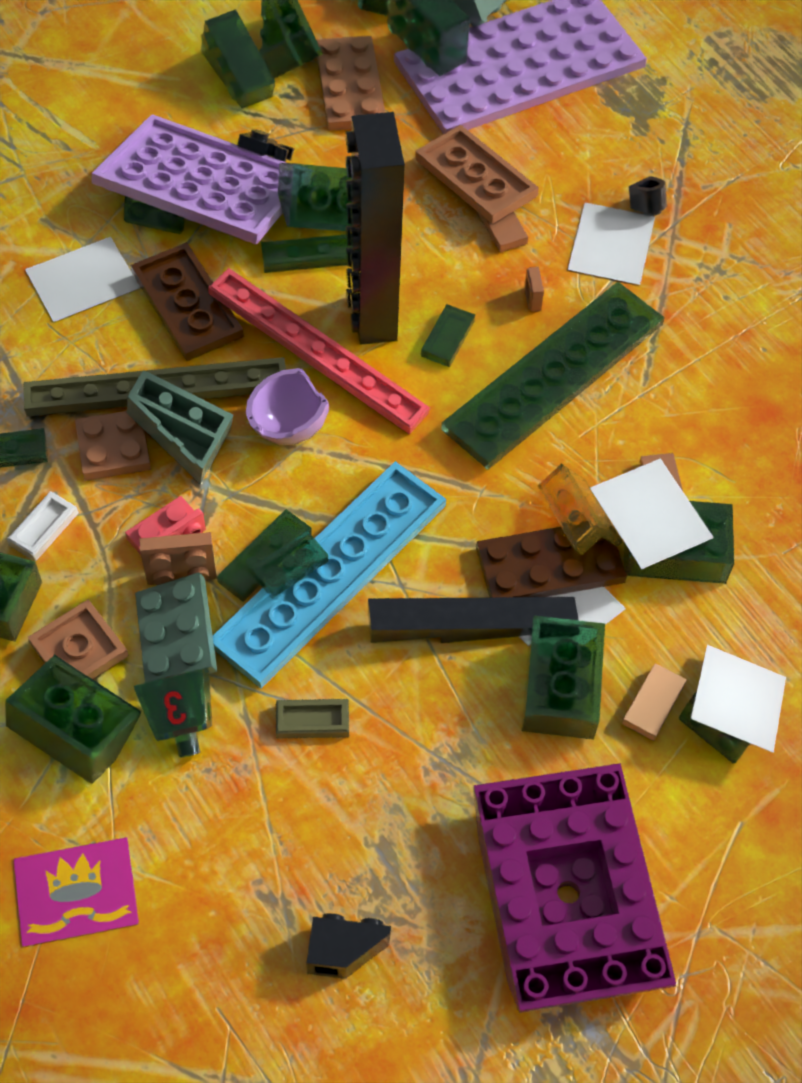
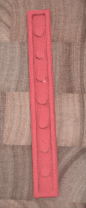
(319, 351)

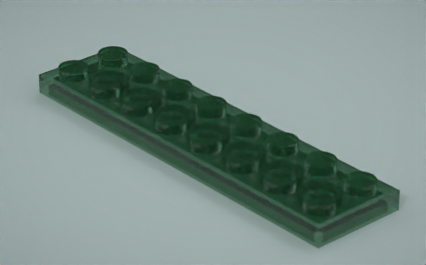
(552, 375)

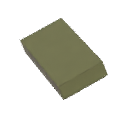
(312, 718)

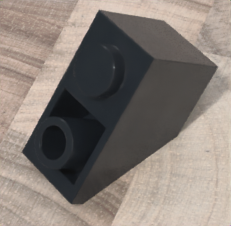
(344, 946)

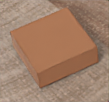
(534, 289)

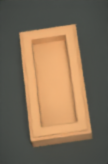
(654, 702)

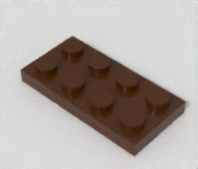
(179, 294)
(546, 565)

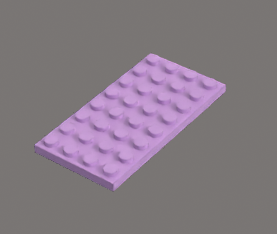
(524, 62)

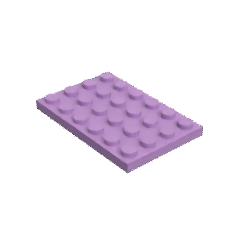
(195, 178)

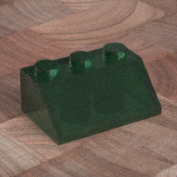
(313, 196)
(71, 718)

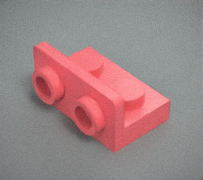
(170, 520)

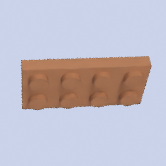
(349, 80)
(476, 174)

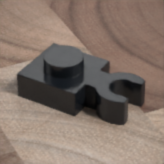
(260, 143)

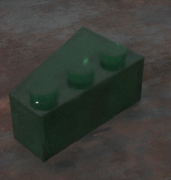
(286, 36)
(236, 59)

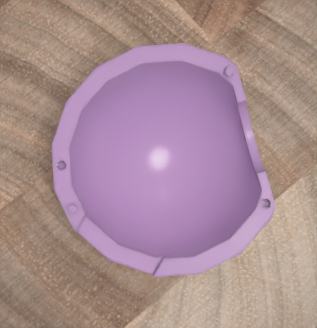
(286, 408)

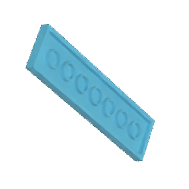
(358, 546)

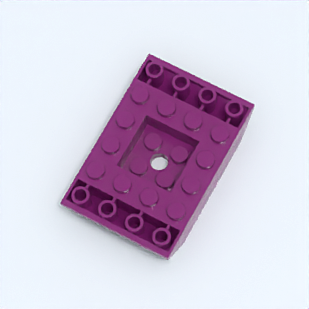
(580, 835)

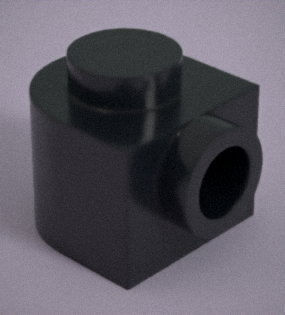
(648, 196)

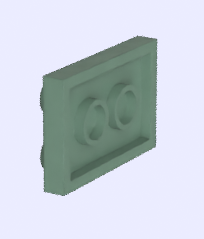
(175, 628)

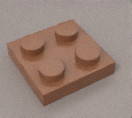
(111, 446)
(177, 557)
(80, 640)

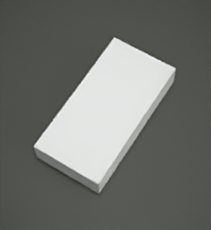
(42, 526)

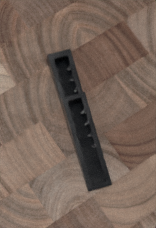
(461, 617)

